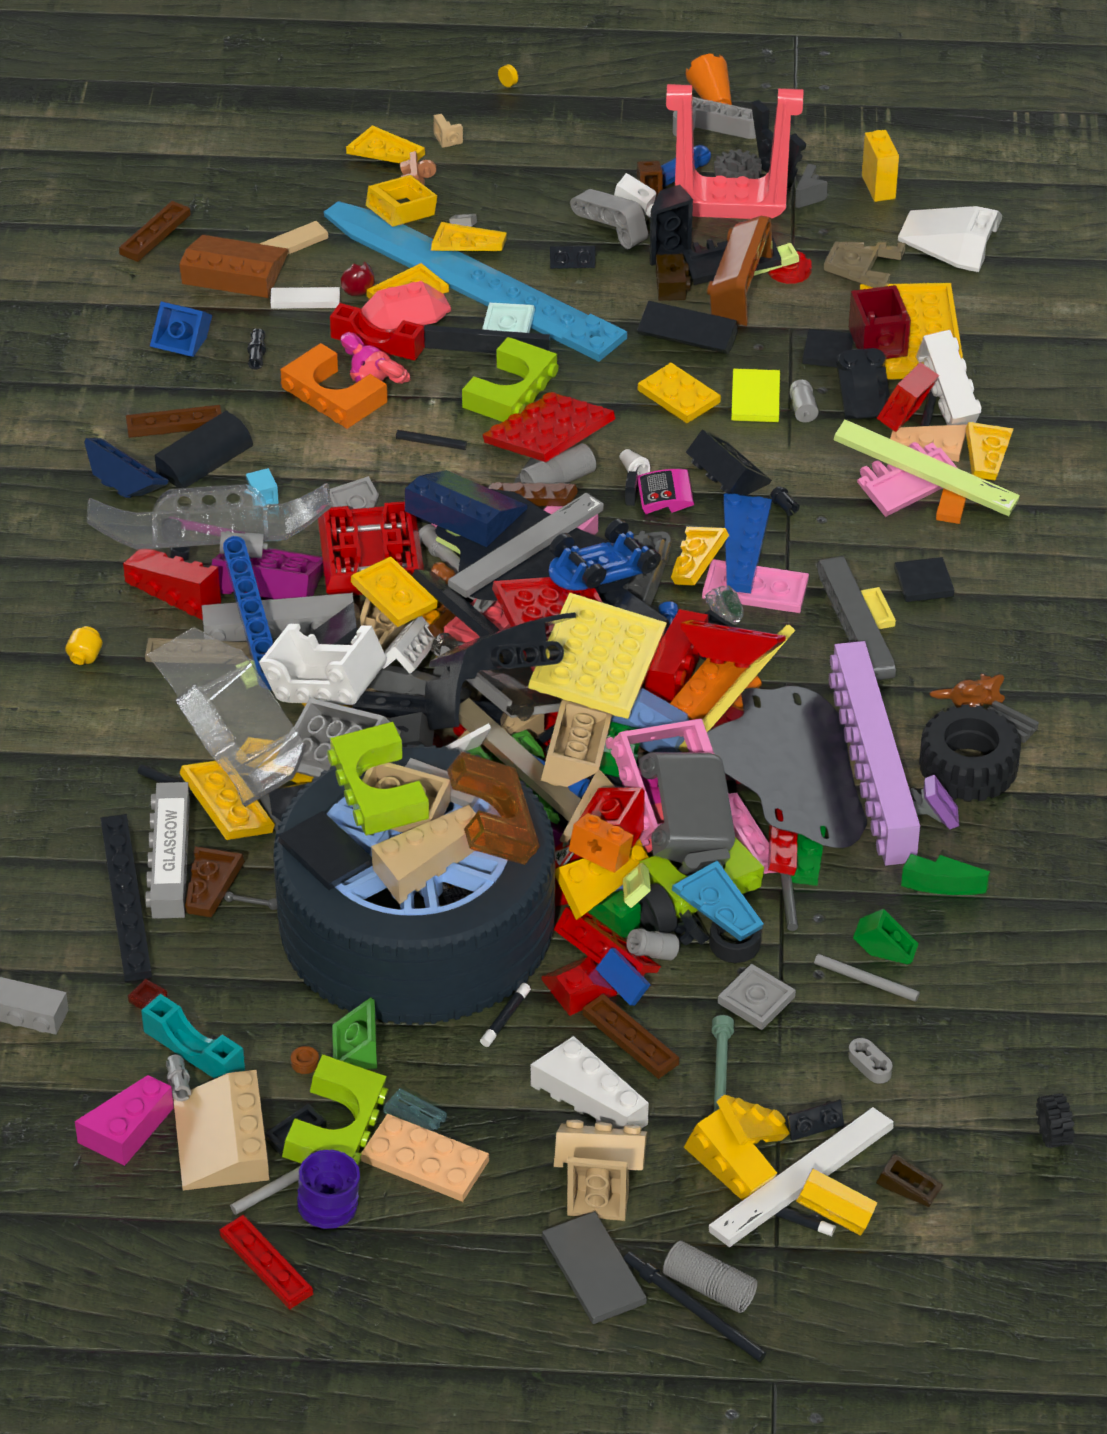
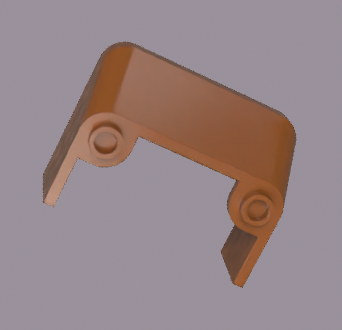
(737, 267)

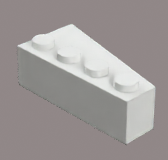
(953, 387)

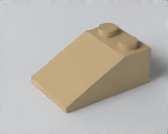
(597, 1187)

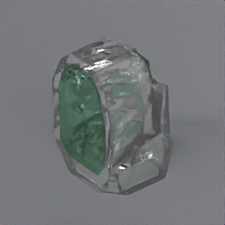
(725, 603)

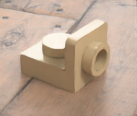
(447, 134)

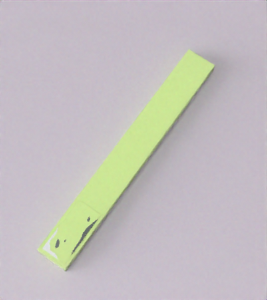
(926, 467)

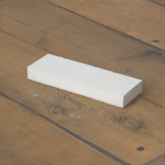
(305, 297)

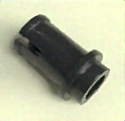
(784, 500)

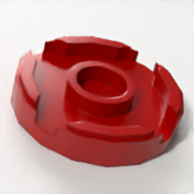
(794, 272)

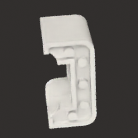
(331, 673)

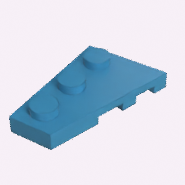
(720, 900)

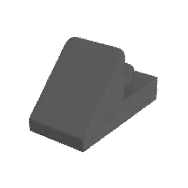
(810, 188)

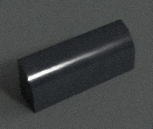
(688, 327)
(203, 450)

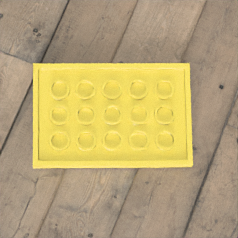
(603, 656)

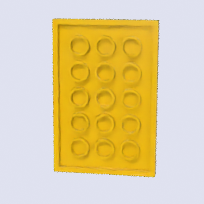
(930, 312)

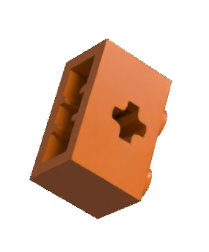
(601, 842)

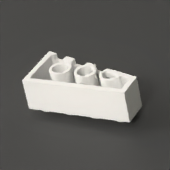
(589, 1085)

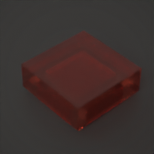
(145, 993)

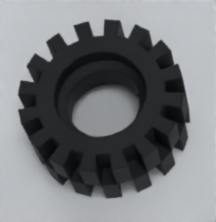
(1055, 1120)

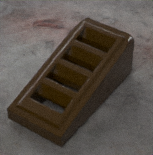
(906, 1170)

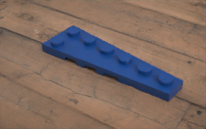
(746, 524)

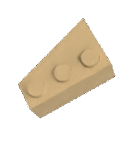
(600, 1143)

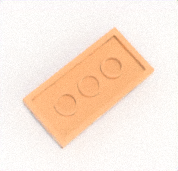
(425, 1157)

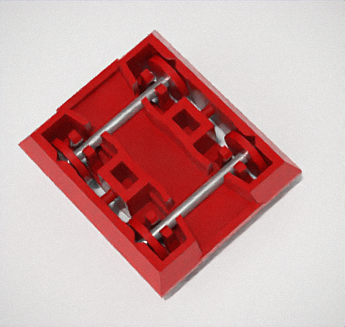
(364, 540)

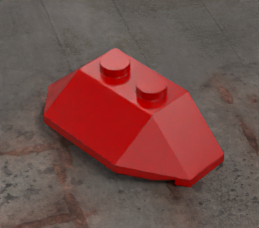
(730, 643)

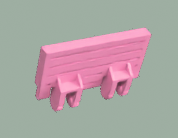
(898, 488)

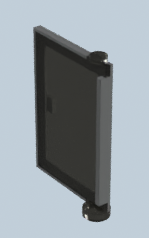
(505, 687)

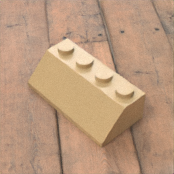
(575, 744)

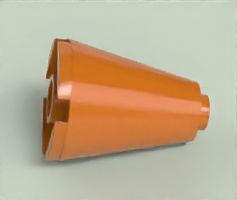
(710, 78)

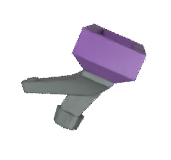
(936, 803)

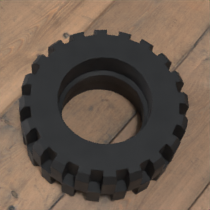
(975, 730)

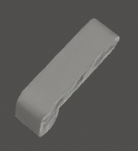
(720, 118)
(614, 211)

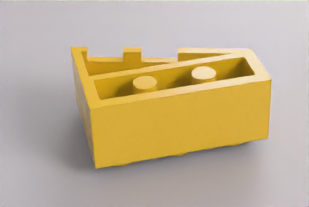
(735, 1165)

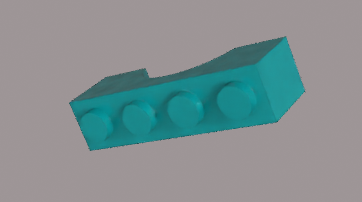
(170, 1027)

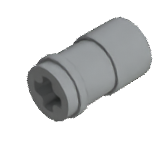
(803, 401)
(253, 542)
(653, 944)

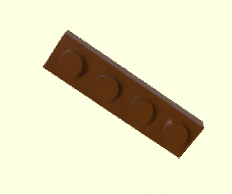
(154, 231)
(170, 421)
(541, 493)
(630, 1036)

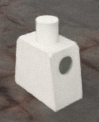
(637, 191)

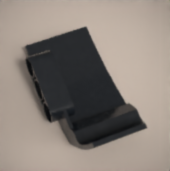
(465, 661)

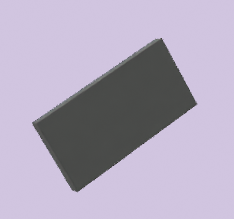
(594, 1267)

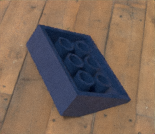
(461, 506)

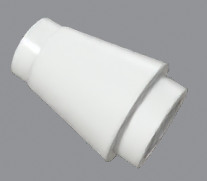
(634, 462)

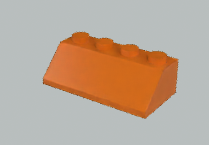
(708, 687)

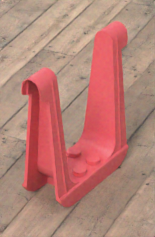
(734, 196)

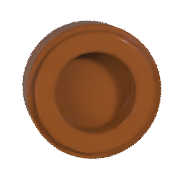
(304, 1060)

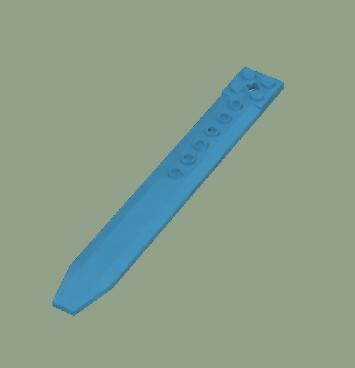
(478, 280)

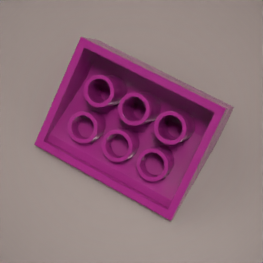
(278, 574)

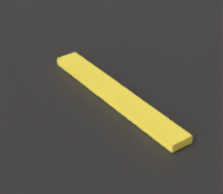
(738, 687)

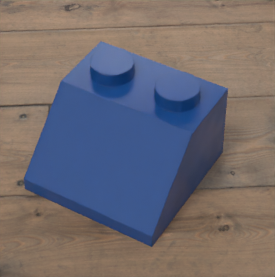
(180, 329)

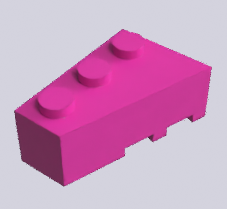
(126, 1120)

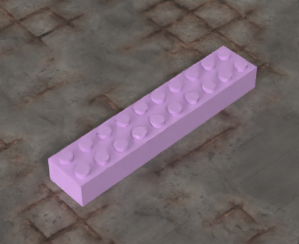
(874, 753)

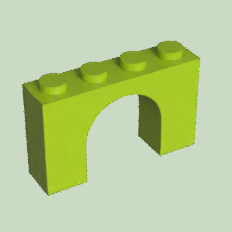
(501, 401)
(374, 807)
(741, 867)
(351, 1086)

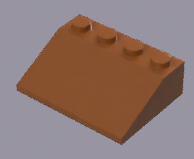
(232, 265)

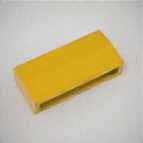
(836, 1202)

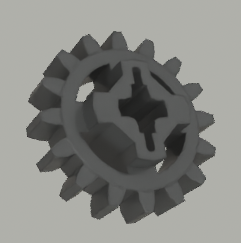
(738, 164)

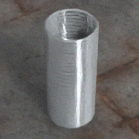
(563, 468)
(704, 1272)

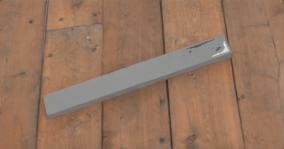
(525, 545)

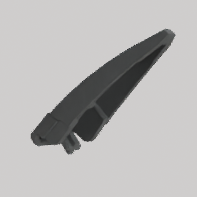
(646, 585)
(400, 681)

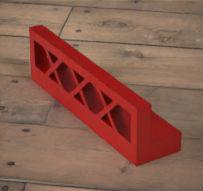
(597, 939)

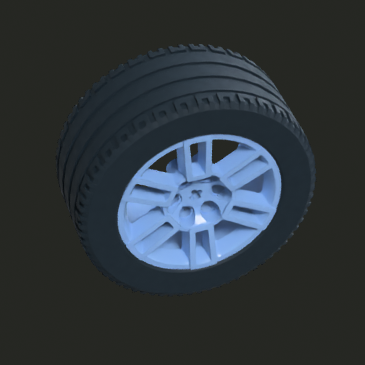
(413, 960)

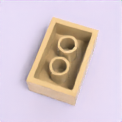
(435, 787)

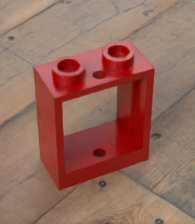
(908, 397)

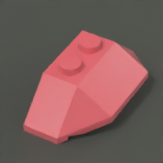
(409, 302)

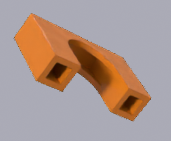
(341, 405)

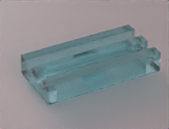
(412, 1114)

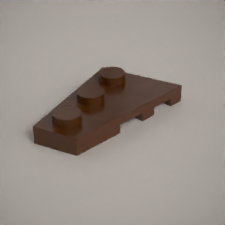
(211, 878)

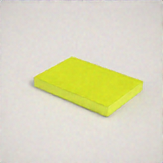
(755, 395)

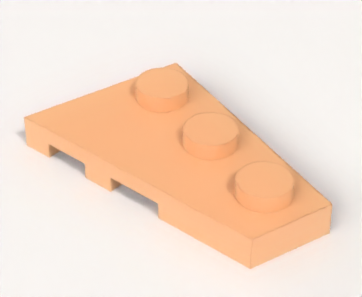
(947, 437)

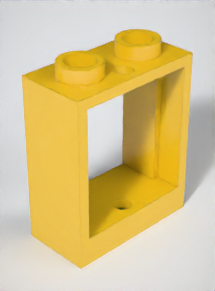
(383, 197)

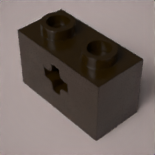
(672, 277)

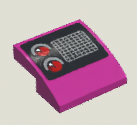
(665, 489)

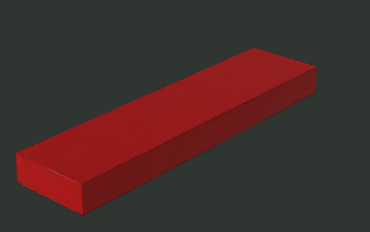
(266, 1262)

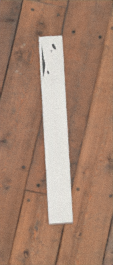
(788, 1185)

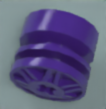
(328, 1189)

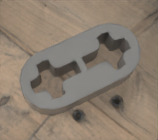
(872, 1059)

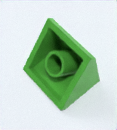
(356, 1037)

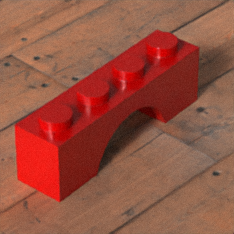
(403, 341)

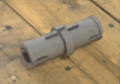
(178, 1078)

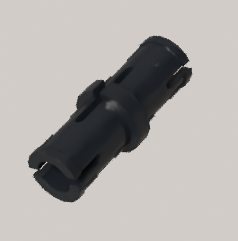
(256, 349)

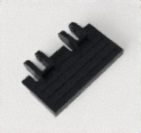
(705, 263)

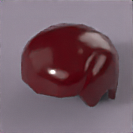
(357, 279)

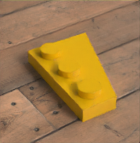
(383, 146)
(465, 238)
(697, 553)

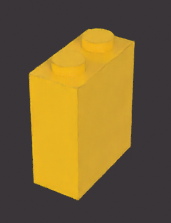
(880, 165)

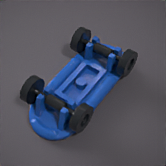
(602, 562)

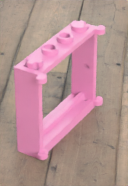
(696, 741)

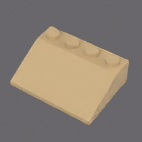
(222, 1133)

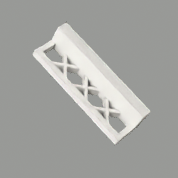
(408, 639)

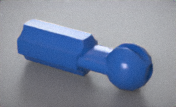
(701, 158)

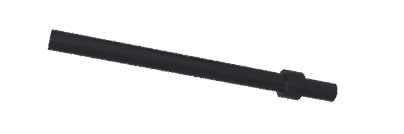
(651, 1273)

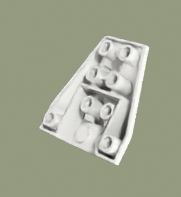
(952, 234)

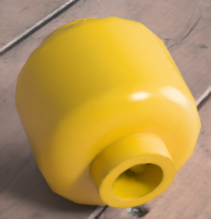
(84, 645)

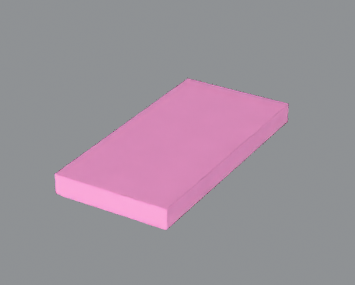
(771, 587)

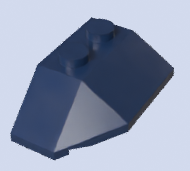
(121, 470)

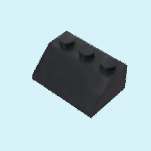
(670, 223)
(726, 465)

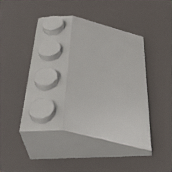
(326, 720)

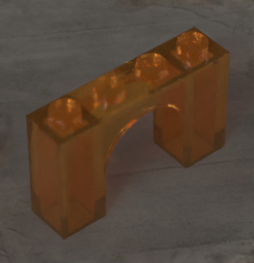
(505, 836)

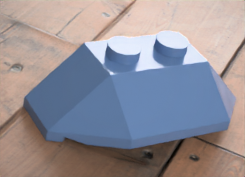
(652, 712)

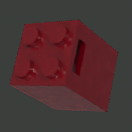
(880, 321)

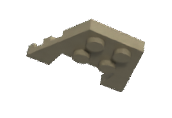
(855, 261)

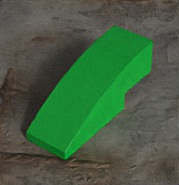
(944, 876)

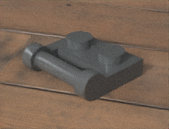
(696, 861)

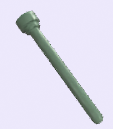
(722, 1029)

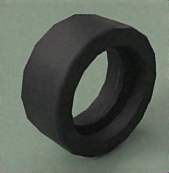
(657, 910)
(733, 952)

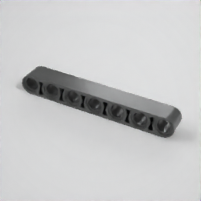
(855, 614)

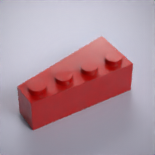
(173, 580)
(673, 659)

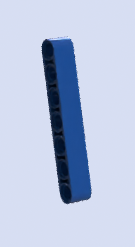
(249, 601)

